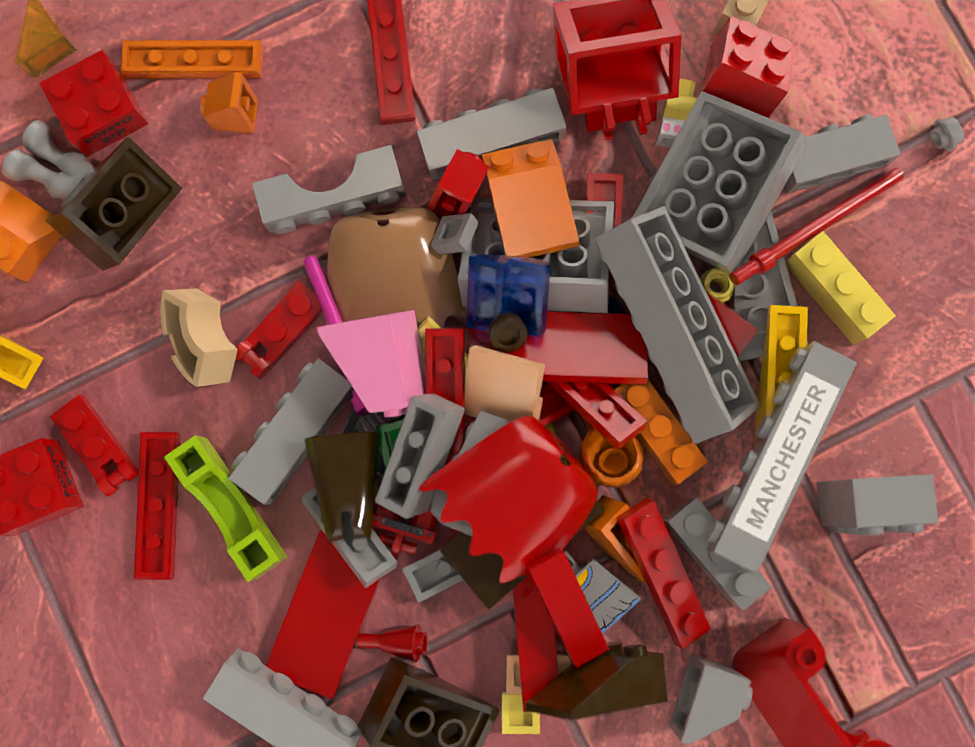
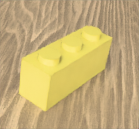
(839, 289)

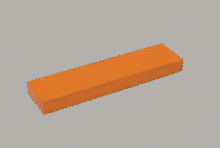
(190, 58)

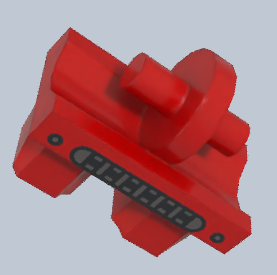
(421, 529)

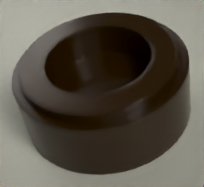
(507, 332)

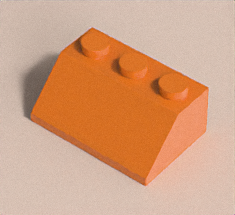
(23, 234)

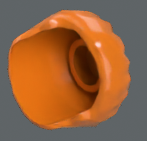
(607, 464)

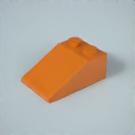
(530, 200)

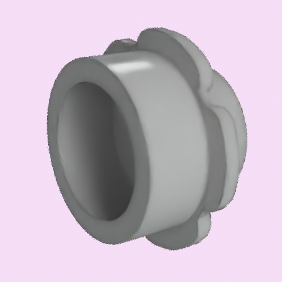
(947, 133)

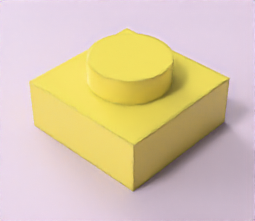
(514, 719)

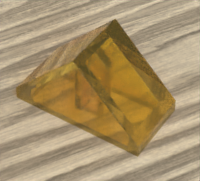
(41, 41)

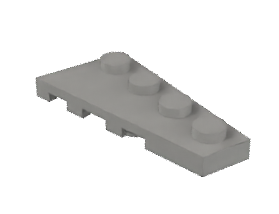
(762, 290)

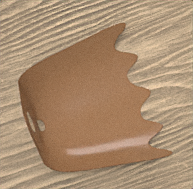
(392, 267)

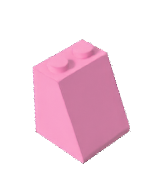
(379, 359)

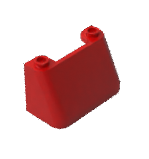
(779, 673)

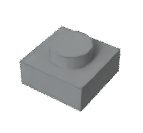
(454, 233)

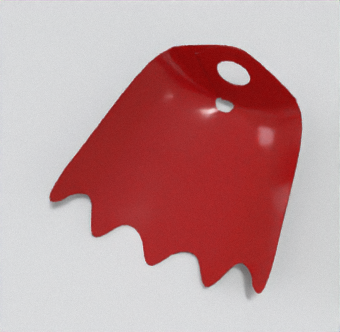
(516, 495)

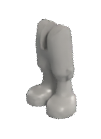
(39, 141)

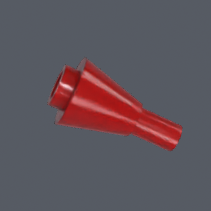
(402, 642)

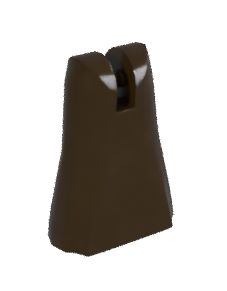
(345, 480)

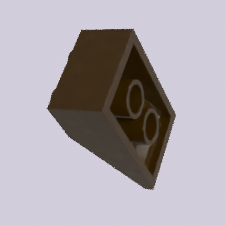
(115, 205)
(607, 684)
(424, 711)

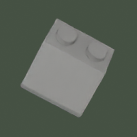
(708, 699)

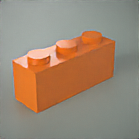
(663, 435)

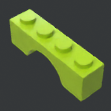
(243, 529)

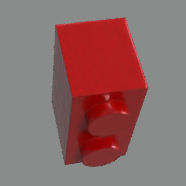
(458, 184)

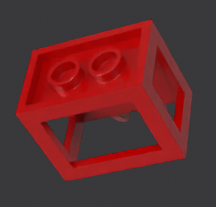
(616, 60)

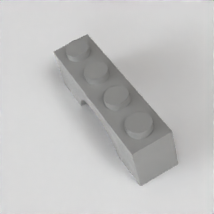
(372, 181)

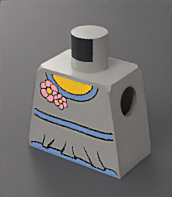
(604, 592)

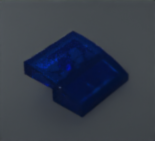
(507, 286)

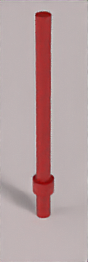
(766, 258)

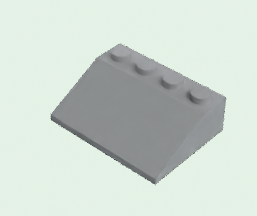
(723, 179)
(576, 275)

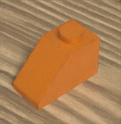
(230, 104)
(610, 537)

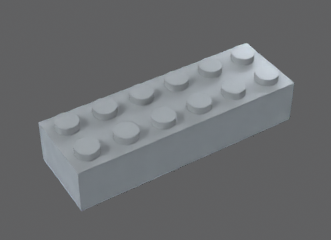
(678, 324)

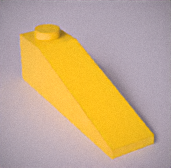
(784, 335)

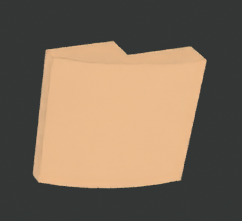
(502, 384)

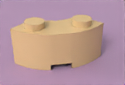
(197, 336)

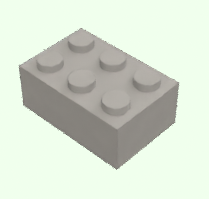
(878, 504)

